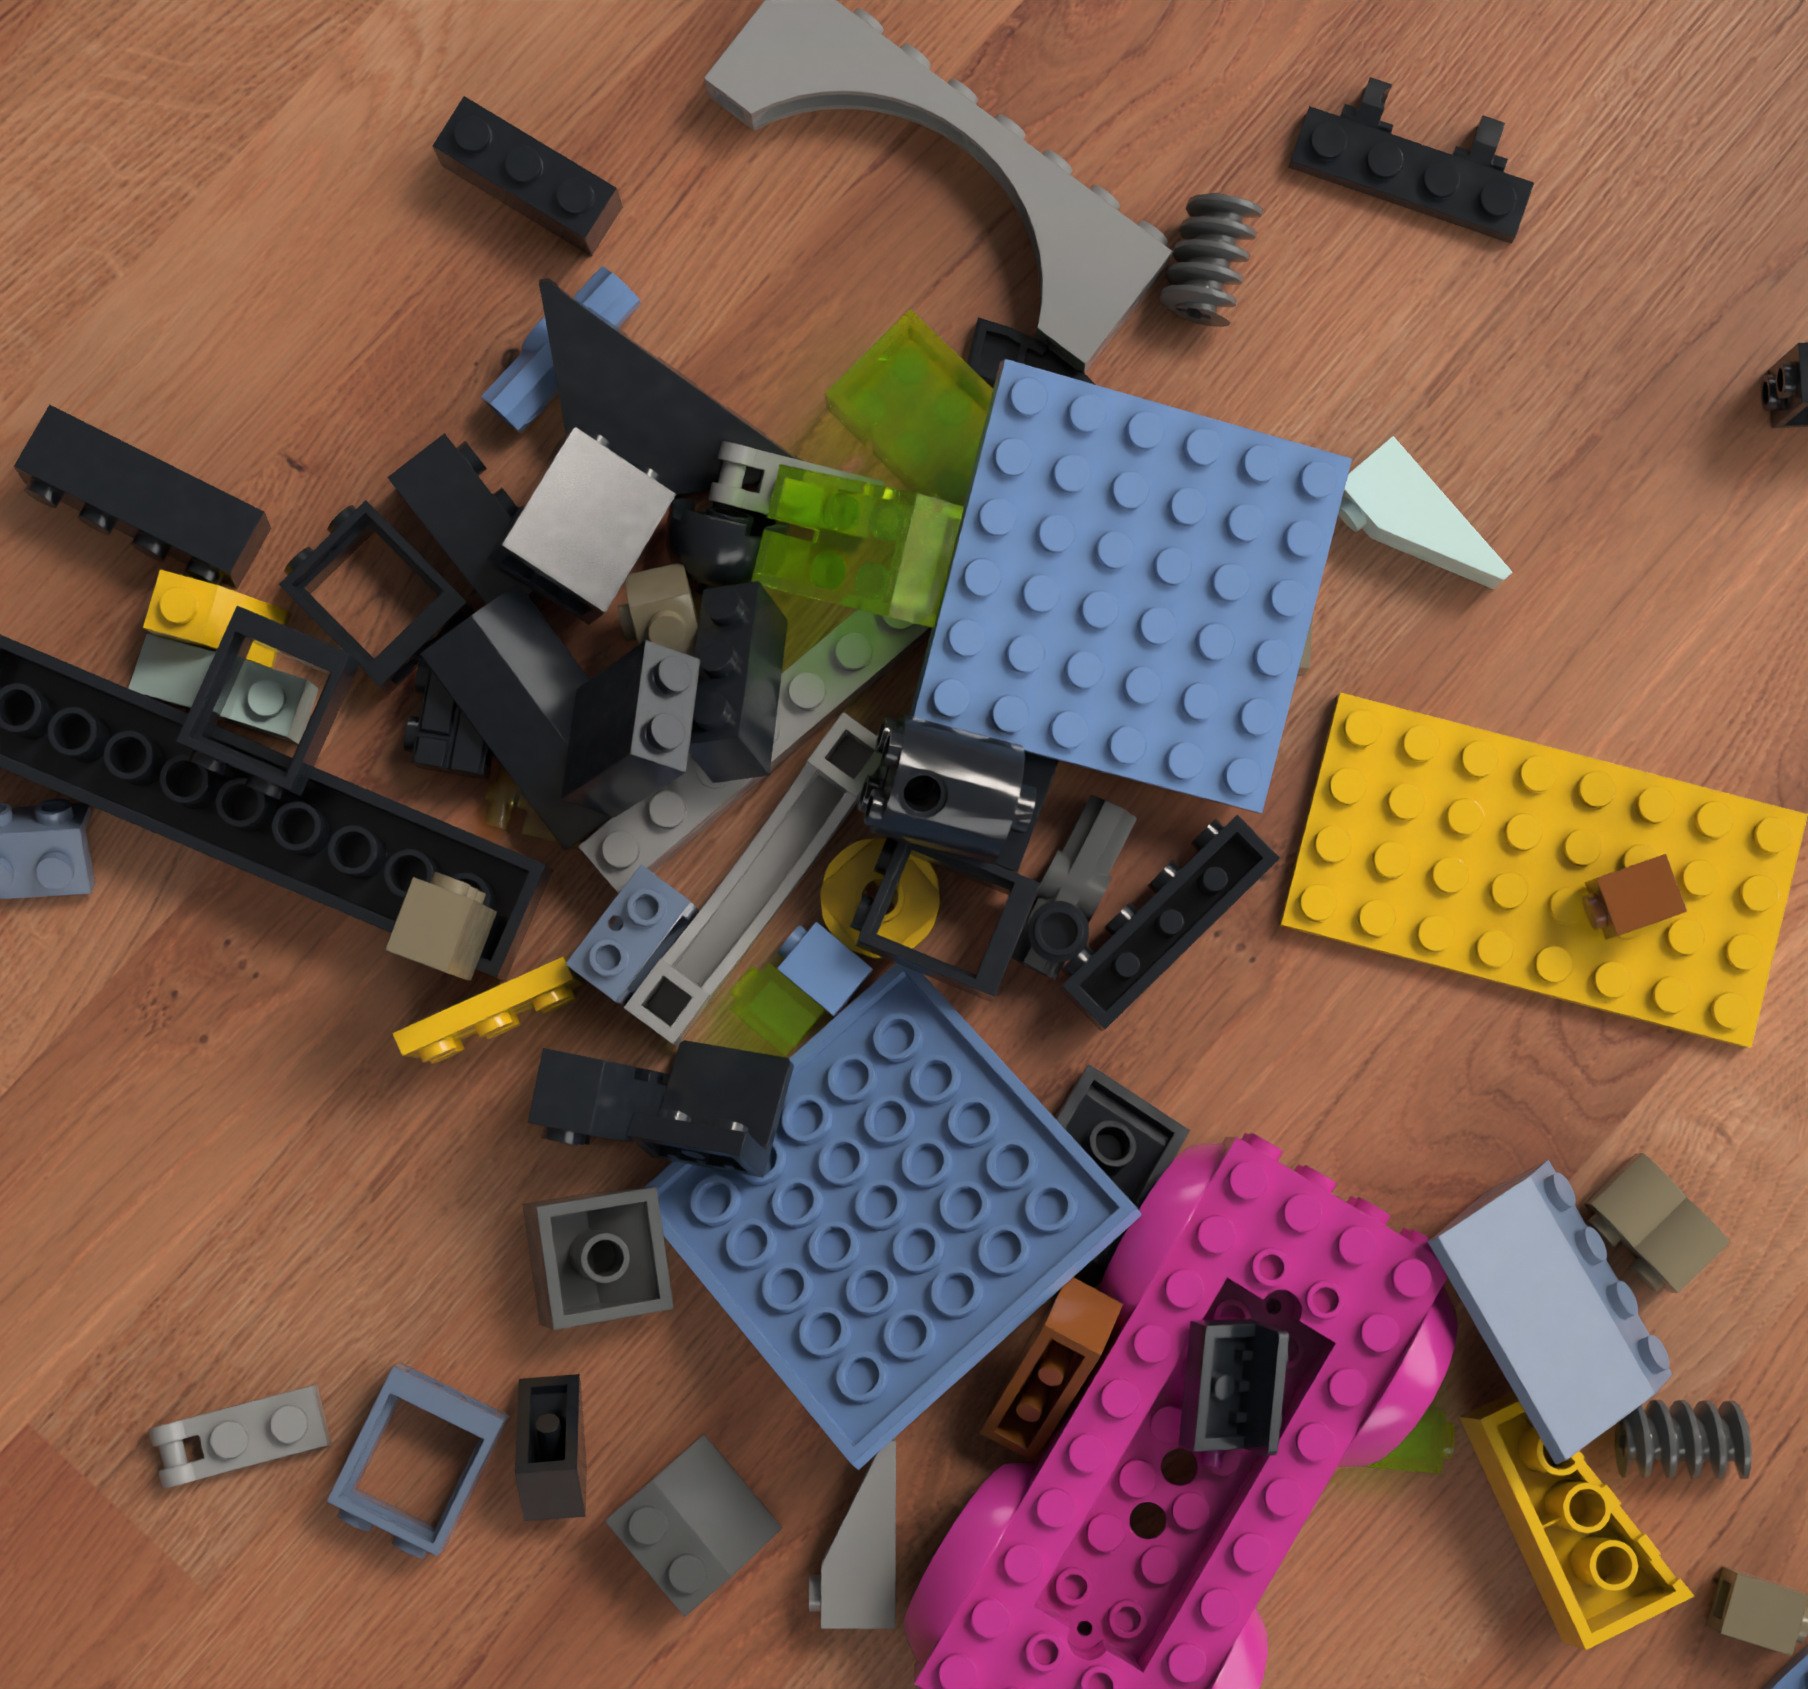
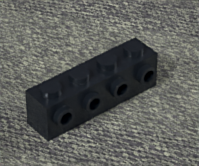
(142, 498)
(1180, 911)

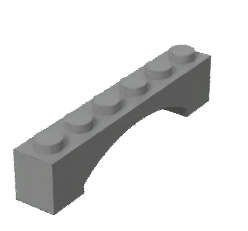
(758, 883)

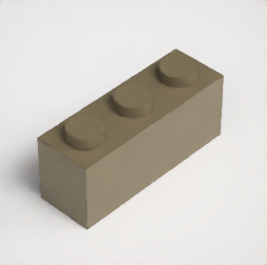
(442, 925)

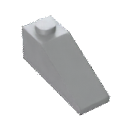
(860, 1562)

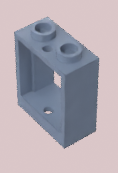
(646, 927)
(446, 1402)

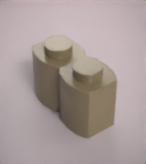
(1655, 1224)

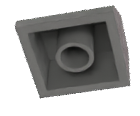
(597, 1257)
(693, 1524)

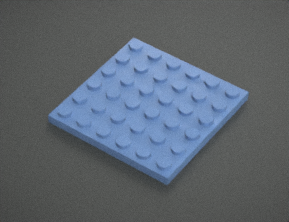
(1131, 587)
(898, 1217)

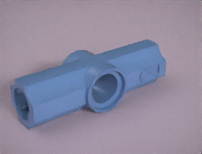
(530, 380)

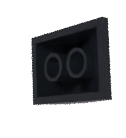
(1124, 1139)

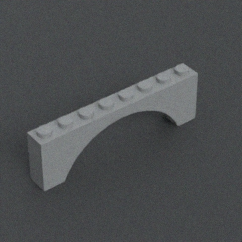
(825, 57)

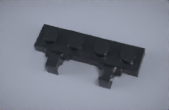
(1454, 187)

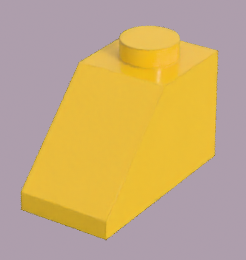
(200, 613)

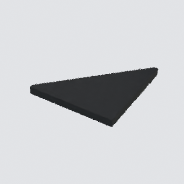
(640, 400)

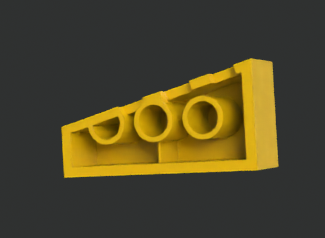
(1572, 1532)

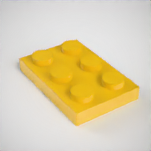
(489, 1012)

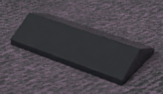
(519, 697)

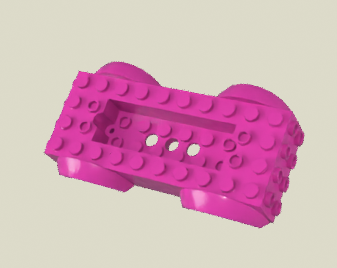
(1042, 1562)

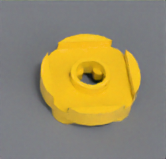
(914, 901)

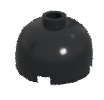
(716, 544)

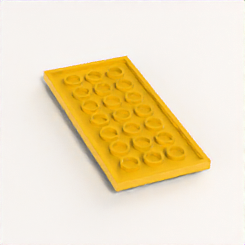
(1479, 859)

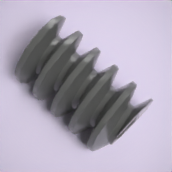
(1206, 257)
(1684, 1436)

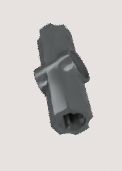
(1079, 871)

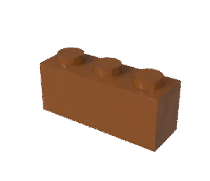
(1051, 1368)

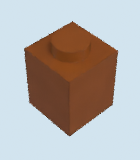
(1633, 897)

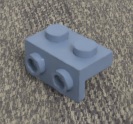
(45, 850)

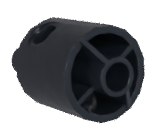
(968, 794)

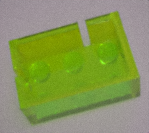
(917, 407)
(869, 545)

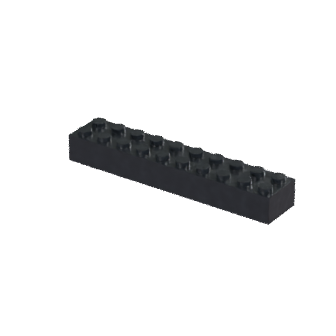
(326, 844)

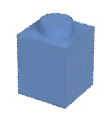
(822, 967)

